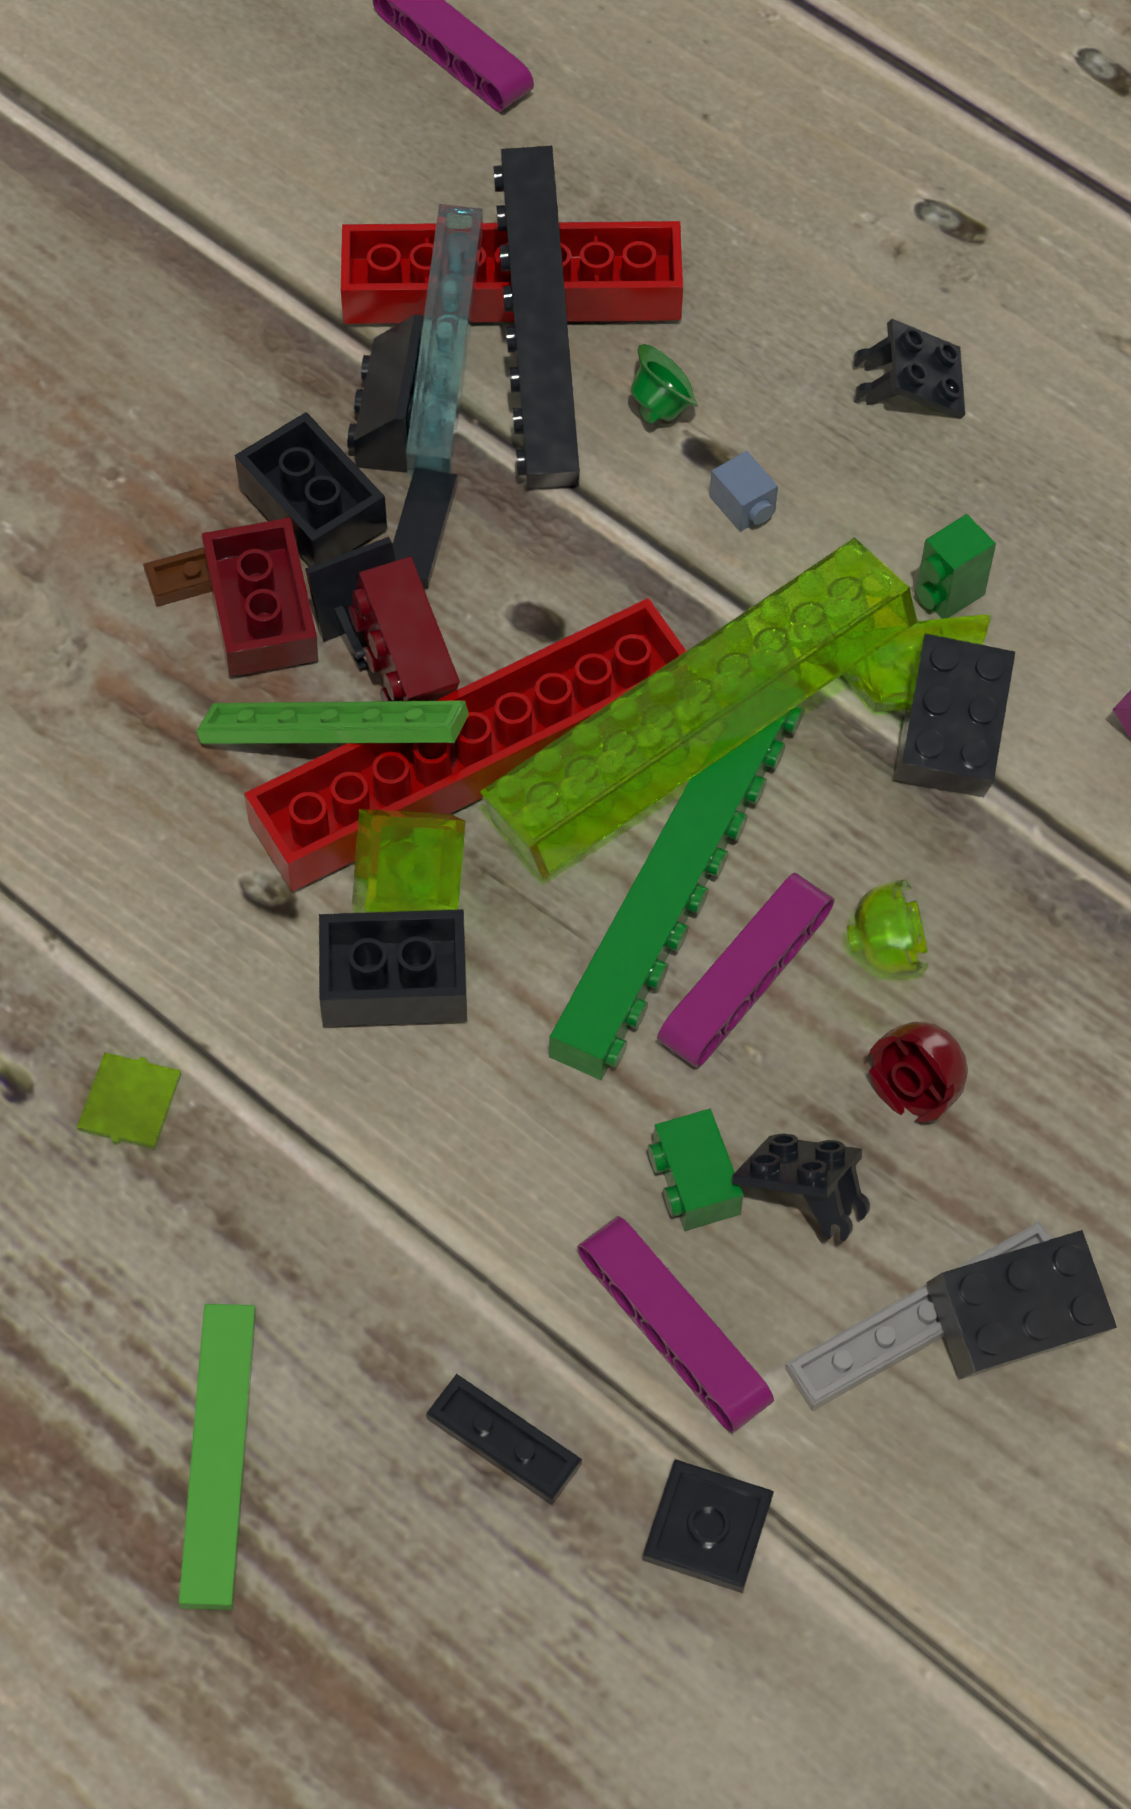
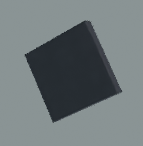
(708, 1526)

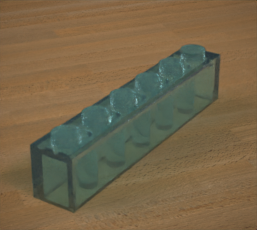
(445, 338)

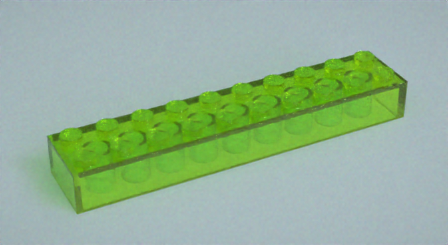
(699, 707)

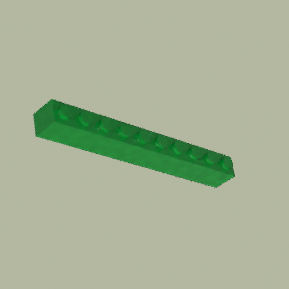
(661, 901)

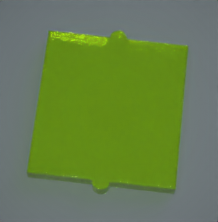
(129, 1100)

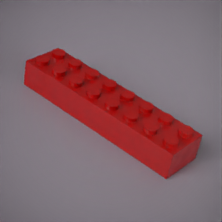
(607, 271)

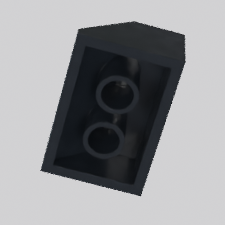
(387, 398)

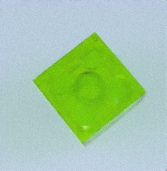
(408, 861)

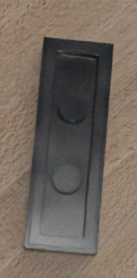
(424, 519)
(504, 1439)

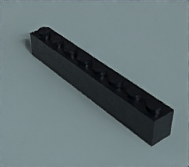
(539, 318)

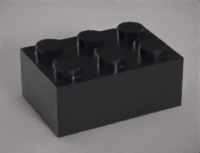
(316, 484)
(954, 715)
(392, 967)
(1021, 1304)

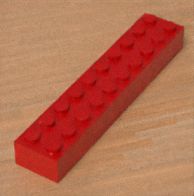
(313, 811)

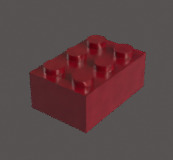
(260, 597)
(402, 634)

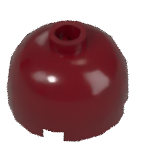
(918, 1070)

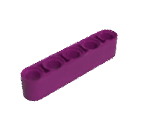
(459, 49)
(745, 970)
(675, 1324)

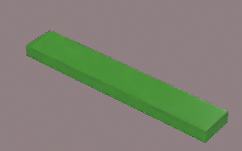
(333, 722)
(218, 1458)

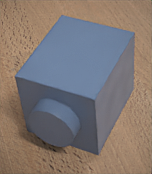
(743, 491)

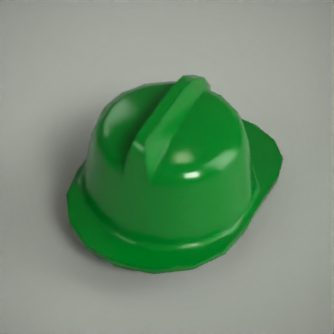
(660, 386)

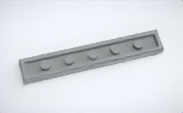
(882, 1338)

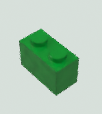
(955, 567)
(695, 1170)

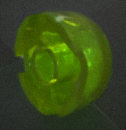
(889, 930)

